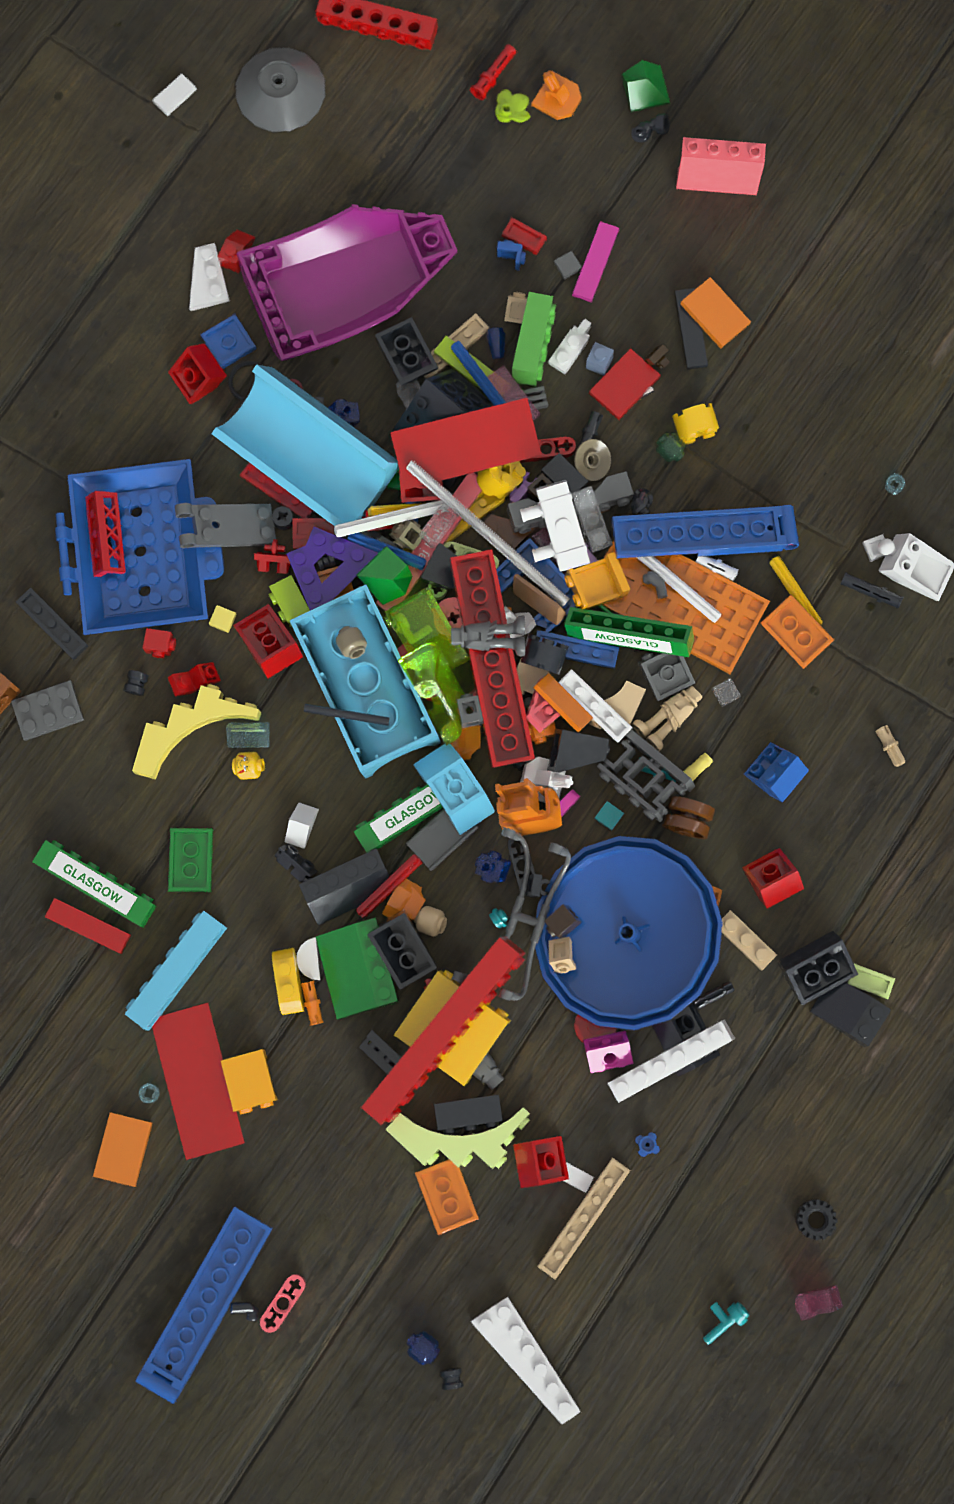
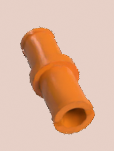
(312, 1003)

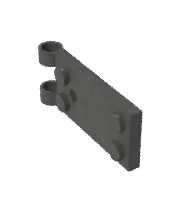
(236, 525)

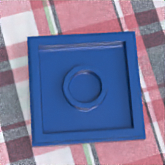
(228, 341)

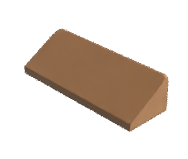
(538, 600)

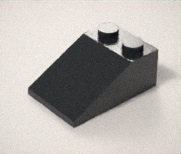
(406, 352)
(851, 1013)

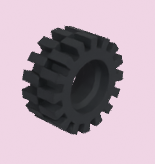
(829, 1215)

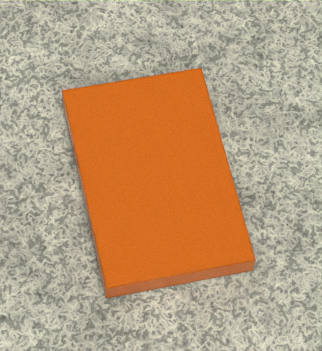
(715, 312)
(797, 631)
(122, 1149)
(446, 1196)

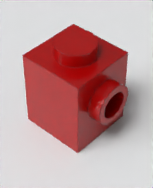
(159, 643)

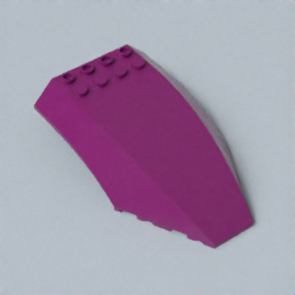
(342, 275)

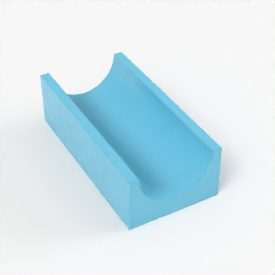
(308, 449)
(367, 683)

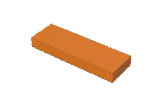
(563, 702)

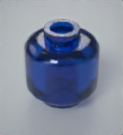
(423, 1348)

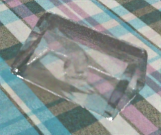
(438, 525)

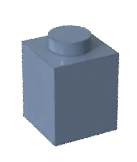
(599, 359)

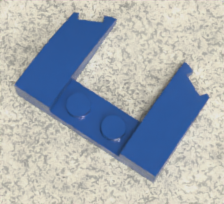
(547, 568)

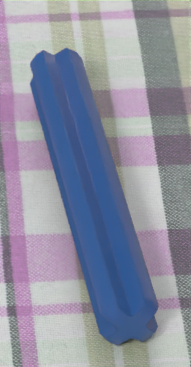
(477, 374)
(376, 545)

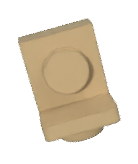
(515, 307)
(561, 955)

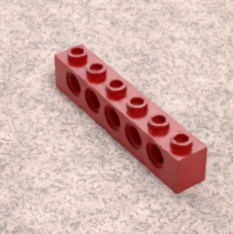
(386, 15)

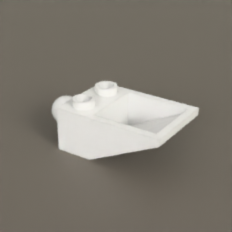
(915, 565)

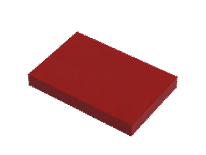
(624, 384)

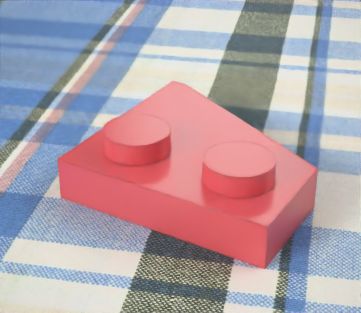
(540, 712)

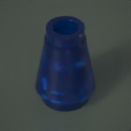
(496, 342)

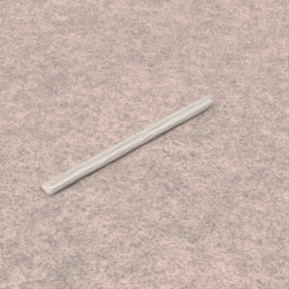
(487, 533)

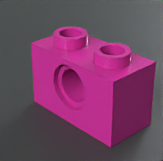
(615, 1044)

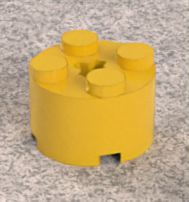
(696, 422)
(501, 479)

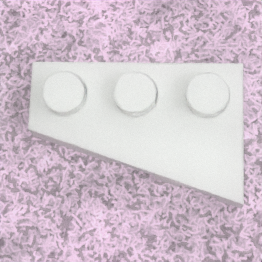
(207, 279)

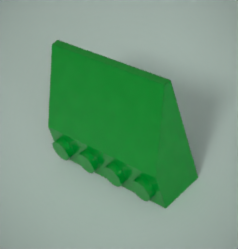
(355, 970)

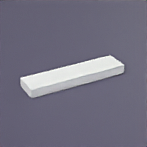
(595, 706)

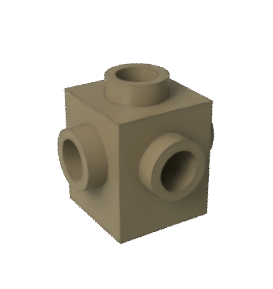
(406, 534)

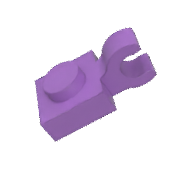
(521, 492)

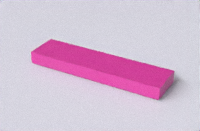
(595, 261)

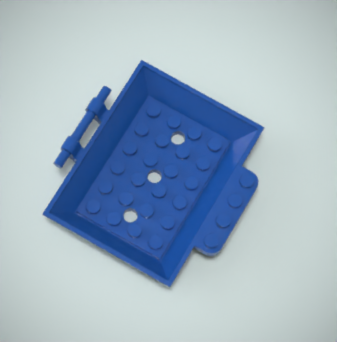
(170, 571)

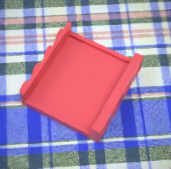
(721, 166)

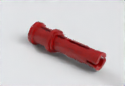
(489, 78)

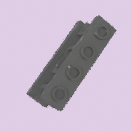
(655, 764)

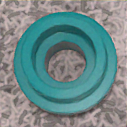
(499, 918)

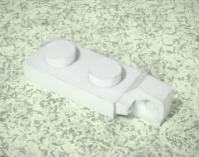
(570, 347)

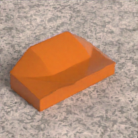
(468, 742)
(407, 897)

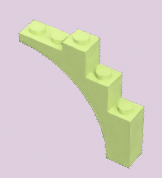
(487, 1145)

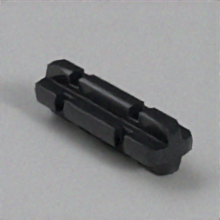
(714, 994)

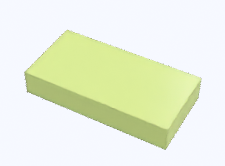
(872, 982)

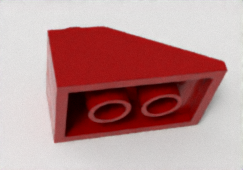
(268, 641)

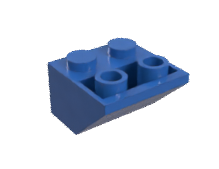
(776, 771)

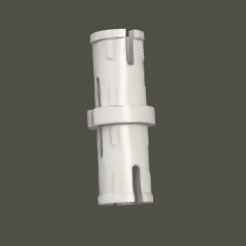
(729, 573)

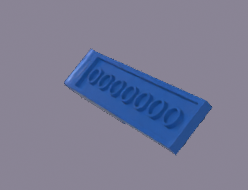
(706, 532)
(204, 1305)

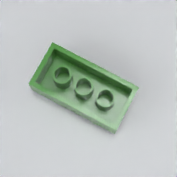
(533, 339)

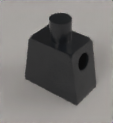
(438, 569)

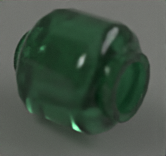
(670, 447)

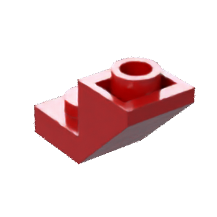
(190, 681)

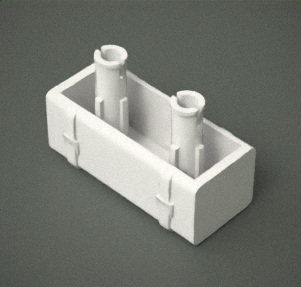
(562, 524)

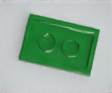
(190, 860)

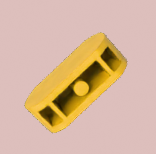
(287, 981)

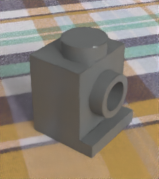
(474, 718)

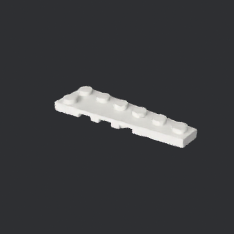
(517, 1346)

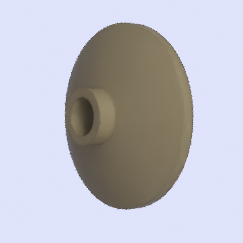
(599, 457)

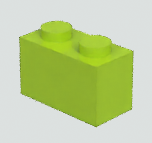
(289, 599)

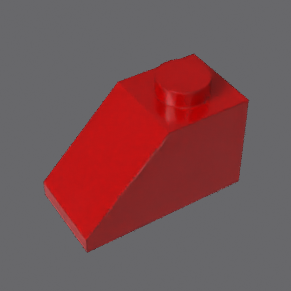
(234, 243)

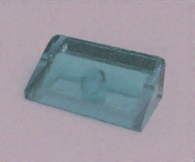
(248, 734)

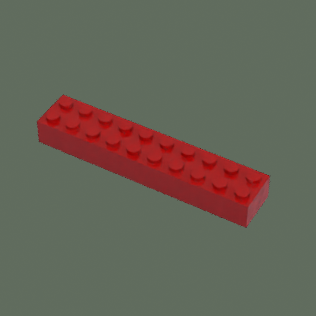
(492, 670)
(443, 1030)

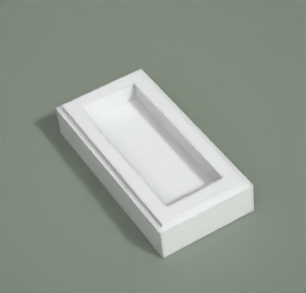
(174, 94)

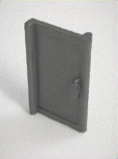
(437, 840)

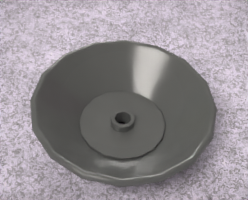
(283, 105)

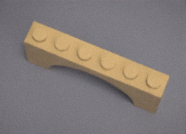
(624, 702)

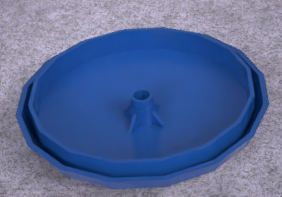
(673, 942)

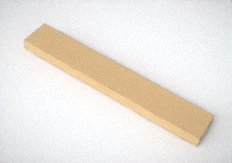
(583, 1218)

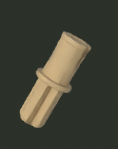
(890, 745)

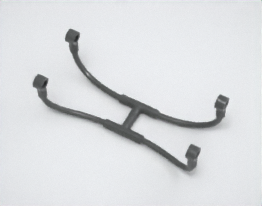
(516, 914)

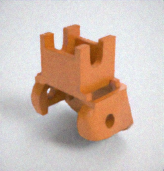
(520, 808)

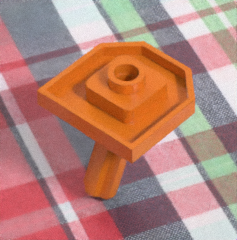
(557, 96)

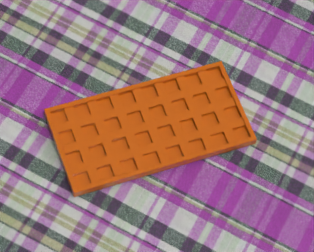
(715, 642)

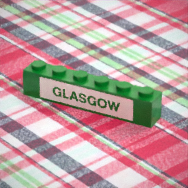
(630, 631)
(398, 819)
(95, 884)

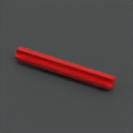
(389, 886)

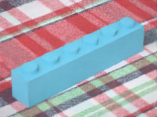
(175, 970)

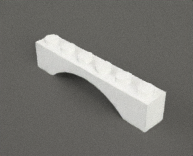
(671, 1060)

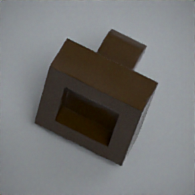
(656, 357)

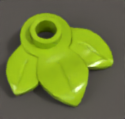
(511, 107)

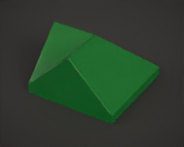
(645, 86)
(386, 576)

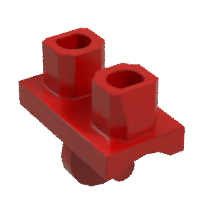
(264, 559)

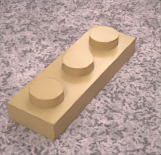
(747, 941)

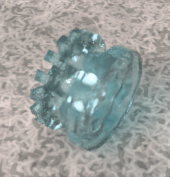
(898, 478)
(142, 1091)

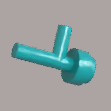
(737, 1314)

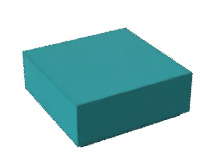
(609, 815)

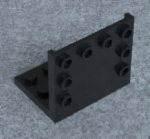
(442, 398)

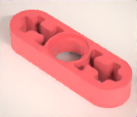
(268, 1313)

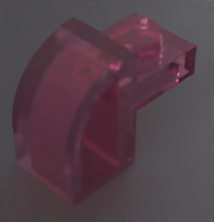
(818, 1302)

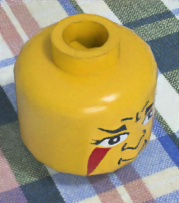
(248, 765)

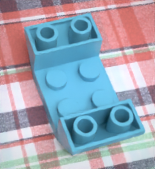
(455, 787)

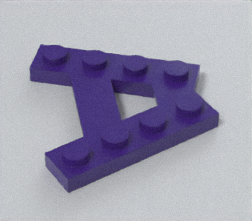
(324, 543)

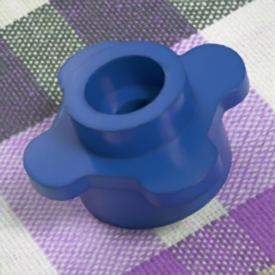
(642, 1140)

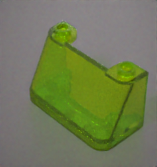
(422, 621)
(430, 676)

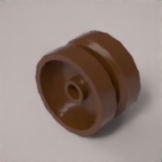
(688, 817)

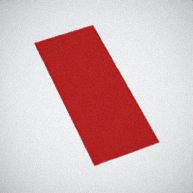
(467, 442)
(196, 1081)

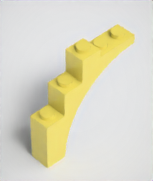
(209, 708)

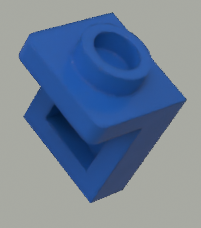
(511, 250)

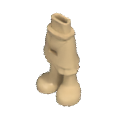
(674, 710)

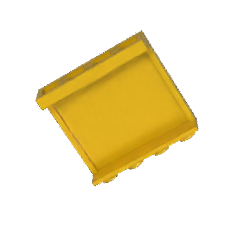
(472, 1046)

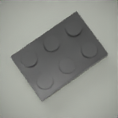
(47, 710)

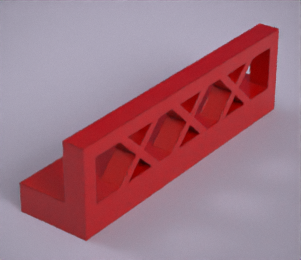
(98, 533)

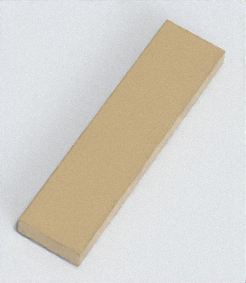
(467, 334)

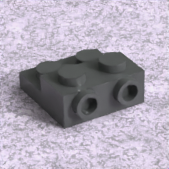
(665, 673)

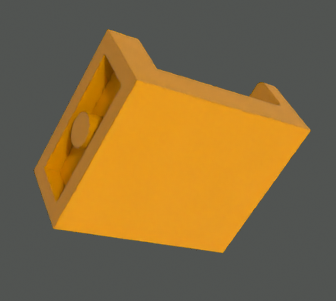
(597, 582)
(249, 1081)

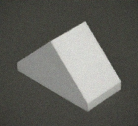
(300, 825)

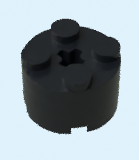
(544, 654)

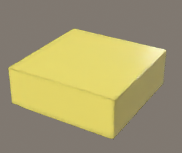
(222, 619)

